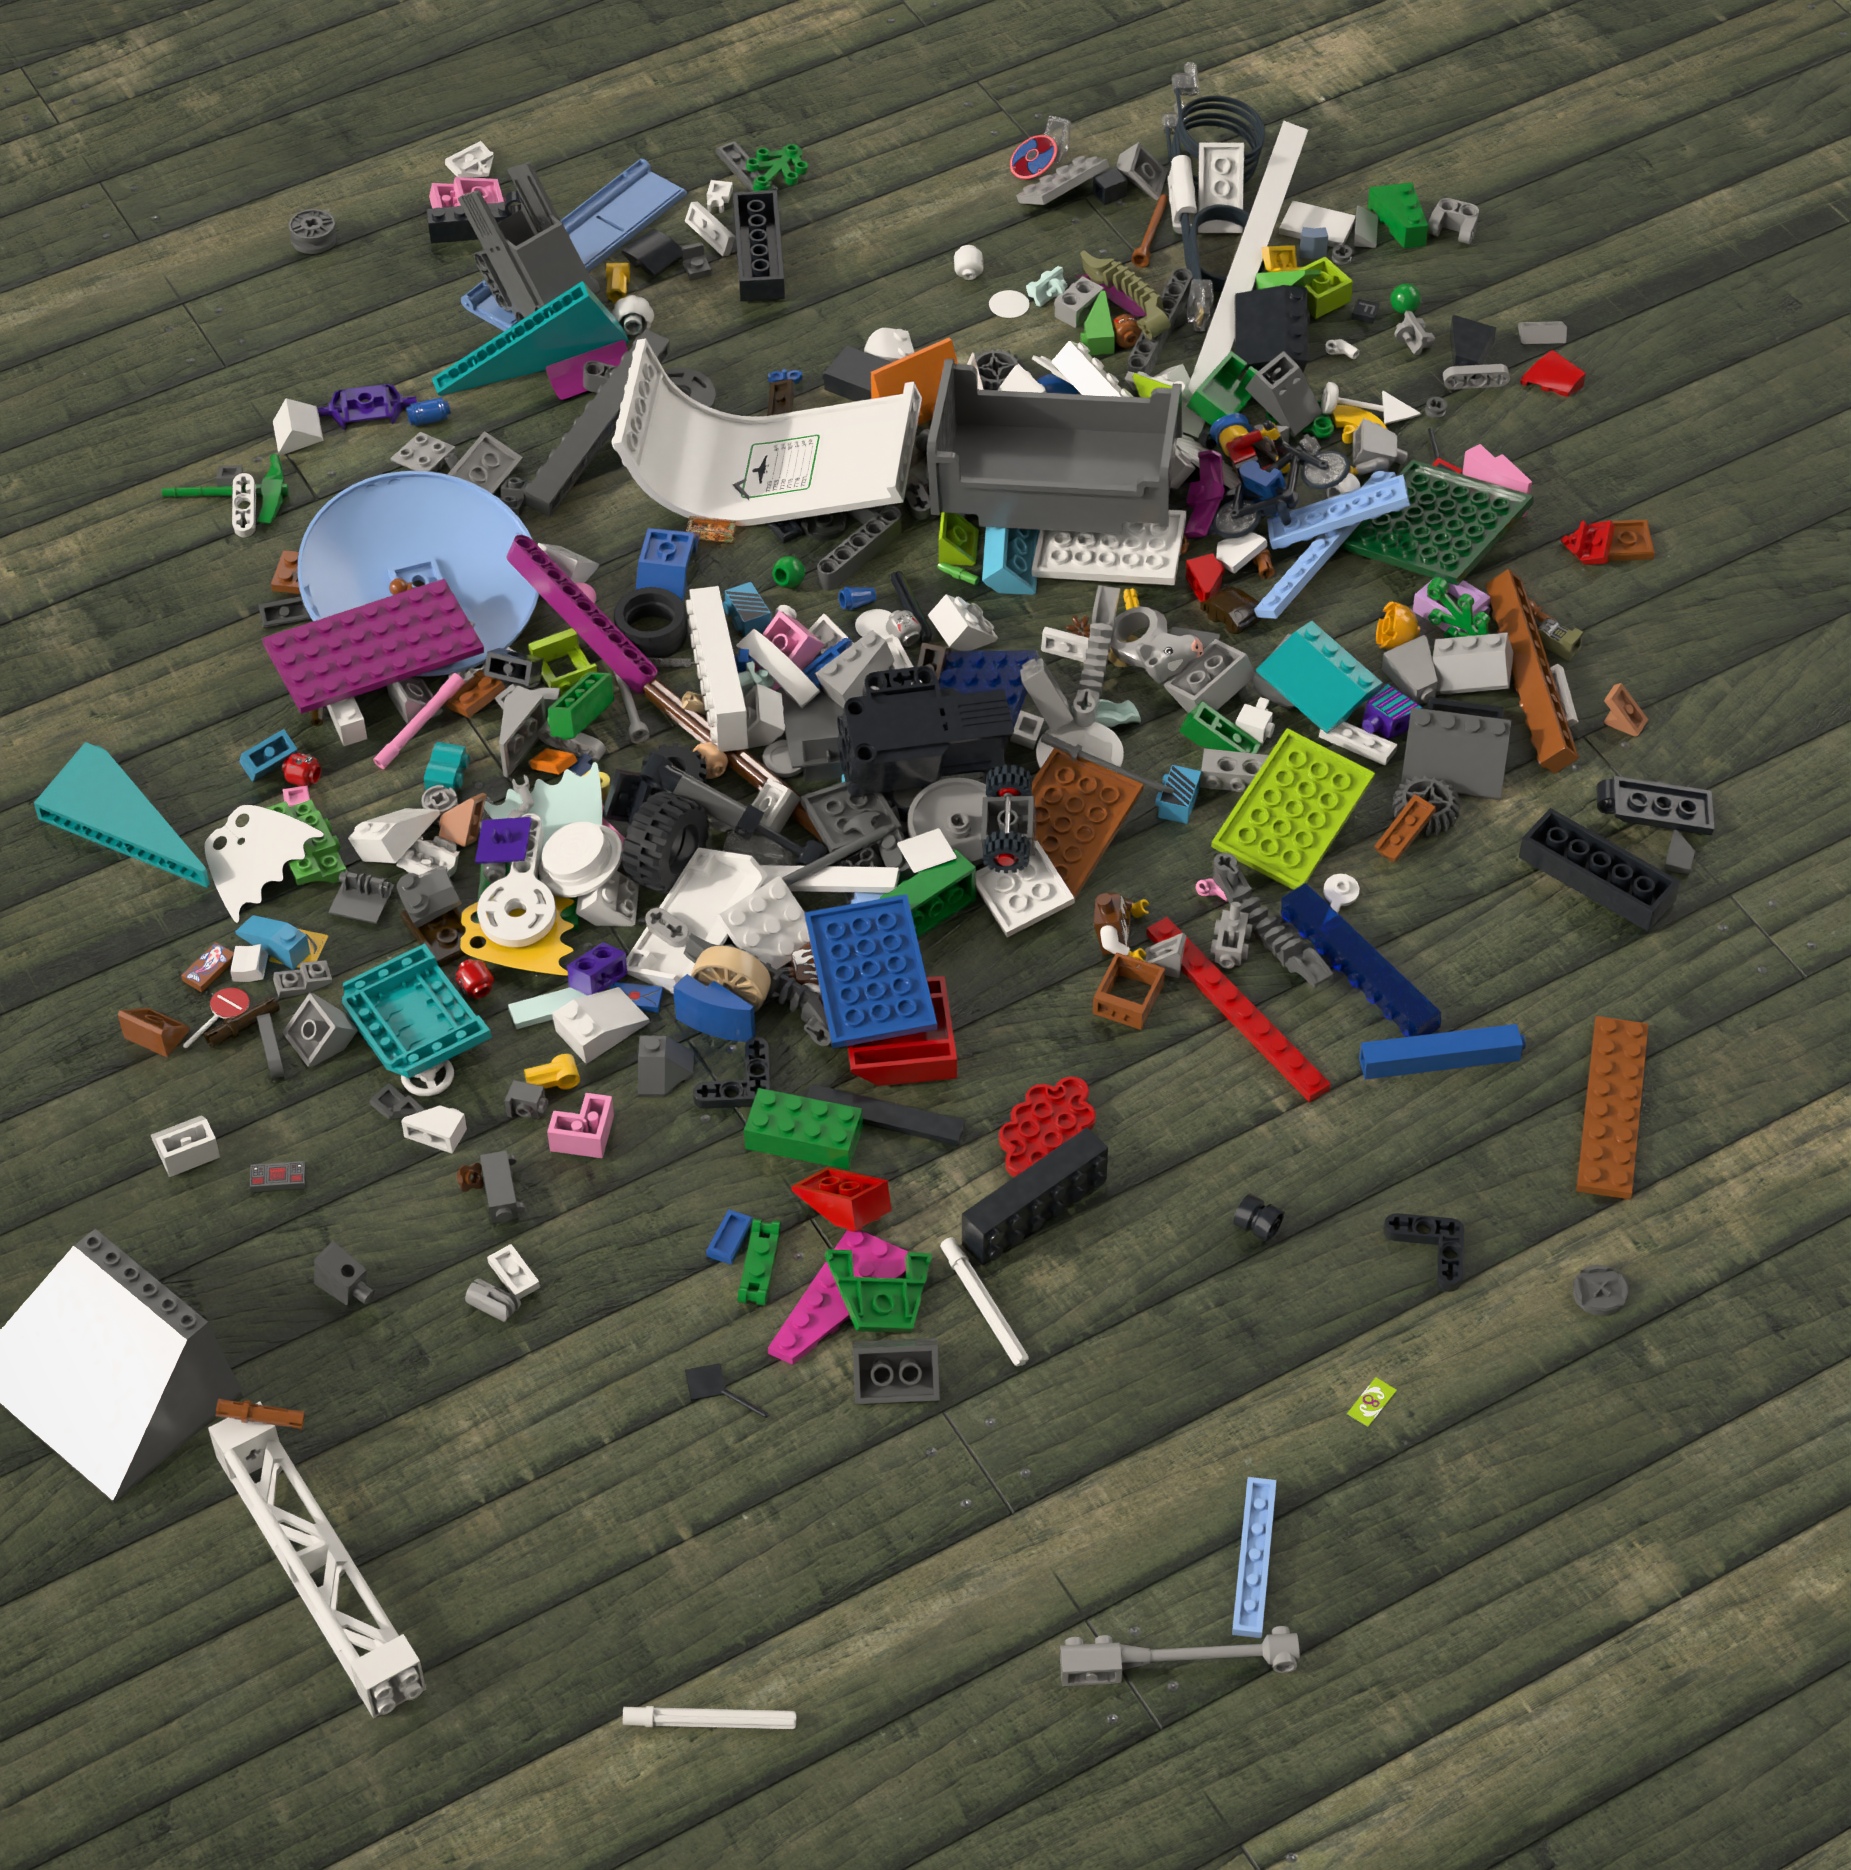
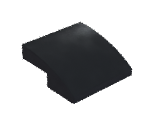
(653, 252)

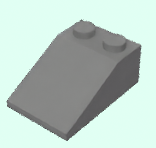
(520, 723)

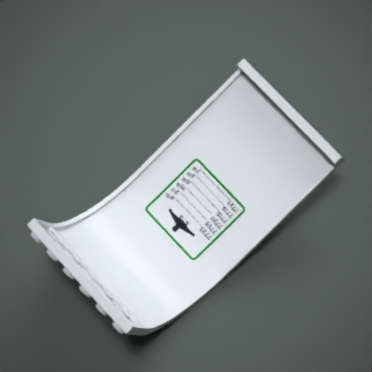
(791, 461)

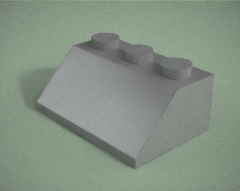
(1473, 663)
(1211, 677)

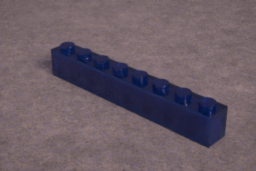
(1360, 962)

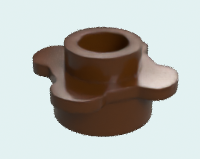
(464, 1174)

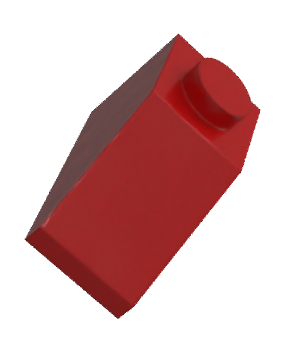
(1204, 576)

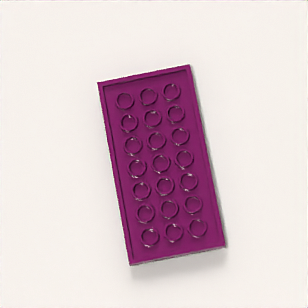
(372, 646)

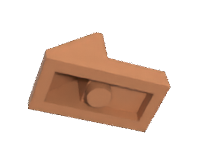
(1624, 712)

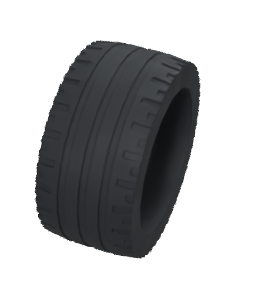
(655, 603)

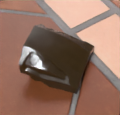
(1232, 608)

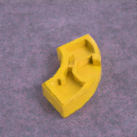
(1350, 415)

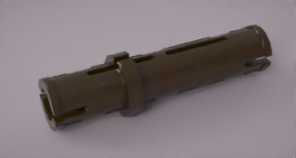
(232, 1027)

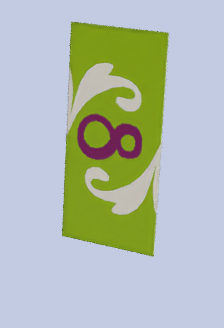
(1371, 1401)

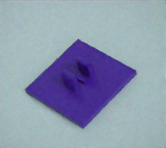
(503, 840)

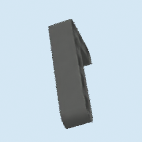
(880, 528)

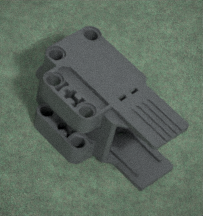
(528, 253)

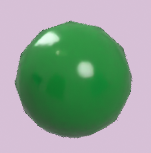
(1405, 298)
(788, 572)

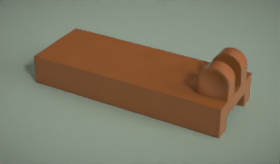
(1405, 828)

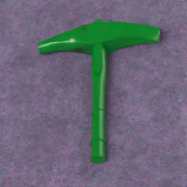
(271, 490)

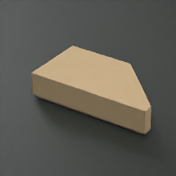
(693, 702)

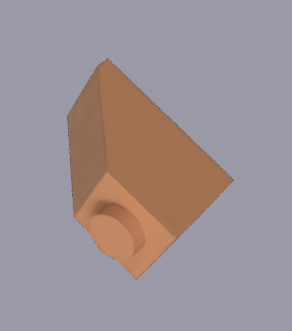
(462, 821)

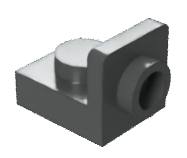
(695, 261)

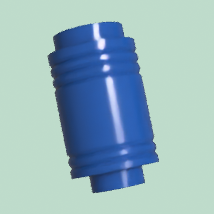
(428, 411)

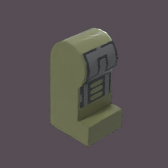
(1560, 639)

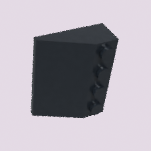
(1271, 323)

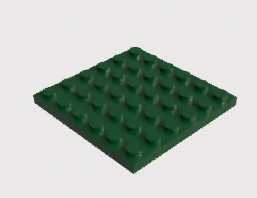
(1445, 528)

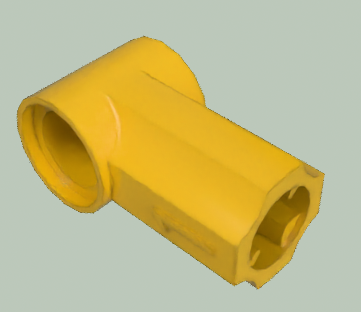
(617, 278)
(560, 1073)

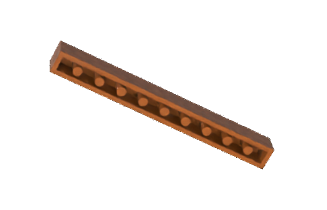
(1532, 673)

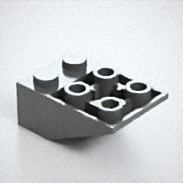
(1285, 393)
(881, 854)

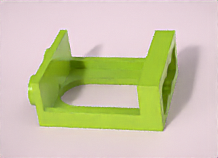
(558, 646)

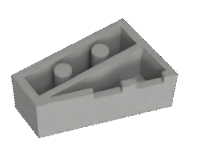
(846, 673)

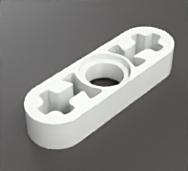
(250, 512)

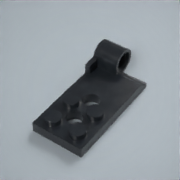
(1637, 802)

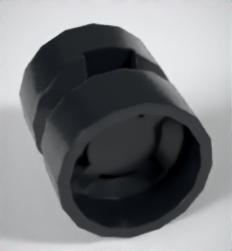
(1255, 1216)

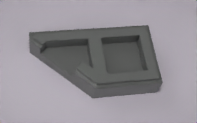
(1679, 855)

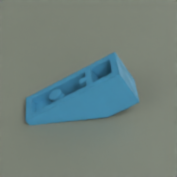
(278, 939)

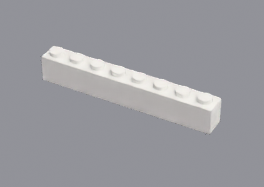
(1091, 379)

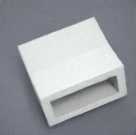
(249, 963)

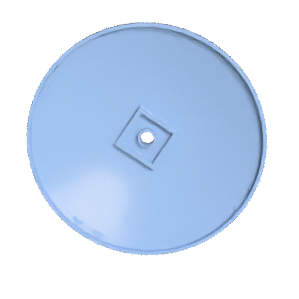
(423, 531)

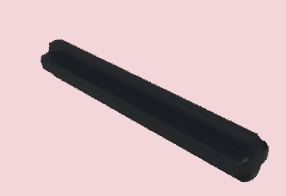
(910, 604)

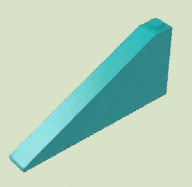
(555, 332)
(105, 806)

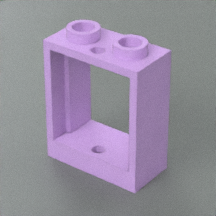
(1424, 604)

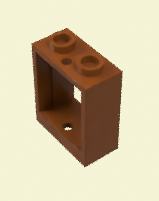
(1122, 1009)

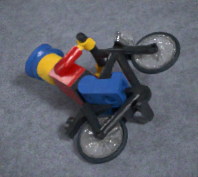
(1264, 489)

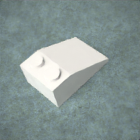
(391, 835)
(598, 1022)

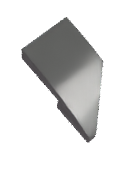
(394, 1104)

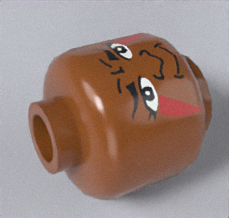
(1125, 330)

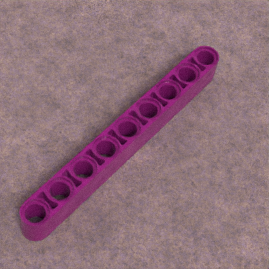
(581, 613)

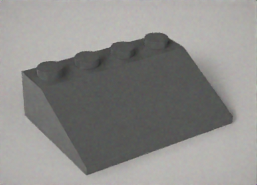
(1458, 748)

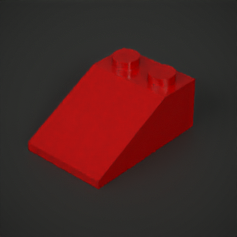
(845, 1197)

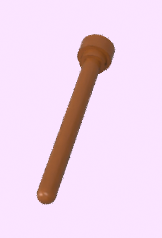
(1142, 255)

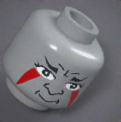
(904, 627)

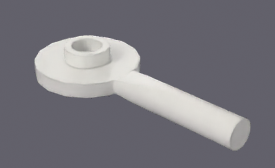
(1341, 890)

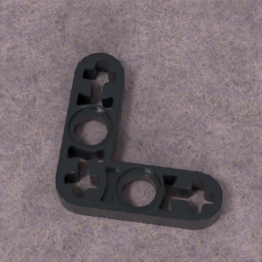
(745, 1088)
(1443, 1240)

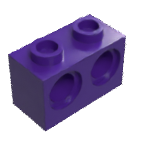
(597, 969)

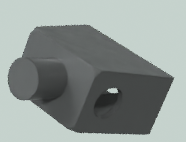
(341, 1275)

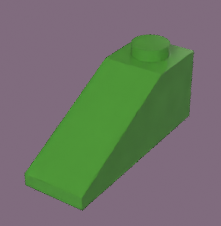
(1292, 278)
(1098, 328)

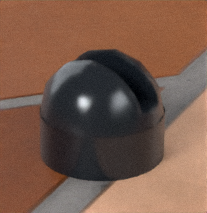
(1206, 440)

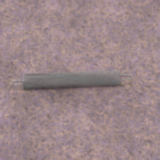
(672, 662)

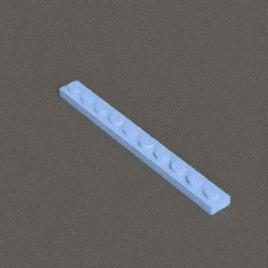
(1308, 564)

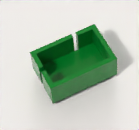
(1222, 391)

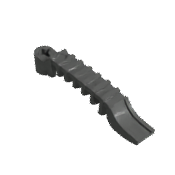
(1283, 946)
(787, 988)

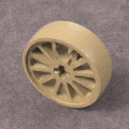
(735, 971)

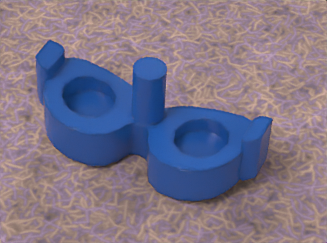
(779, 376)

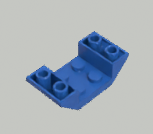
(666, 560)

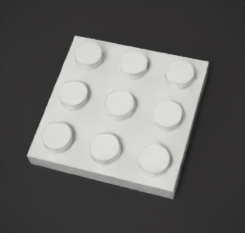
(1024, 896)
(767, 923)

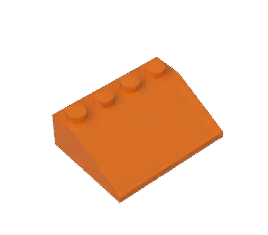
(922, 368)

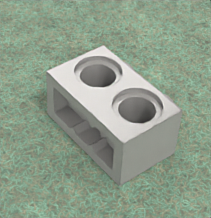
(1077, 302)

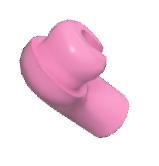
(1209, 888)

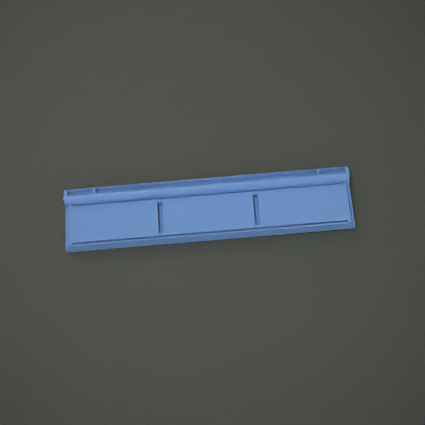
(597, 228)

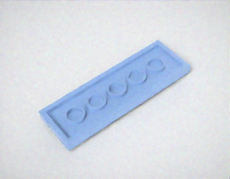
(1339, 512)

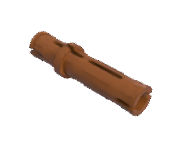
(251, 1412)

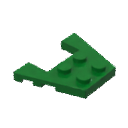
(880, 1302)

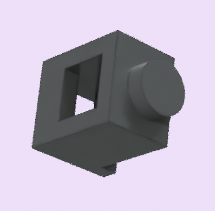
(525, 1100)

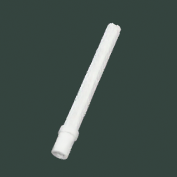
(960, 1263)
(728, 1718)

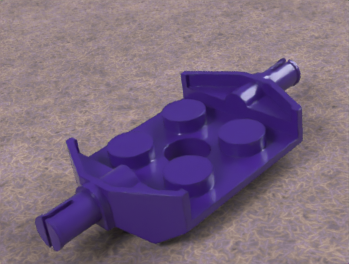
(383, 403)

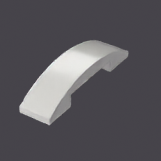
(779, 667)

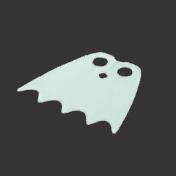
(560, 804)

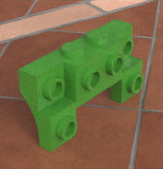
(321, 853)

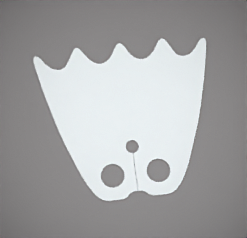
(268, 845)

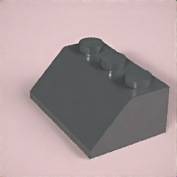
(896, 1370)

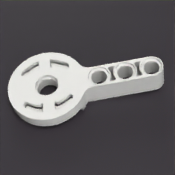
(522, 892)

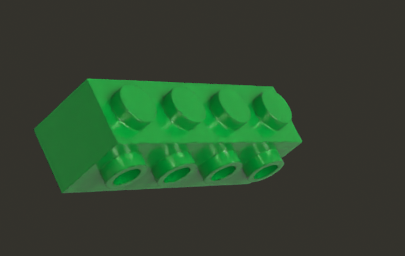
(580, 705)

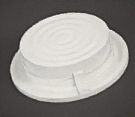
(1094, 739)
(580, 859)

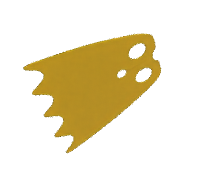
(536, 957)

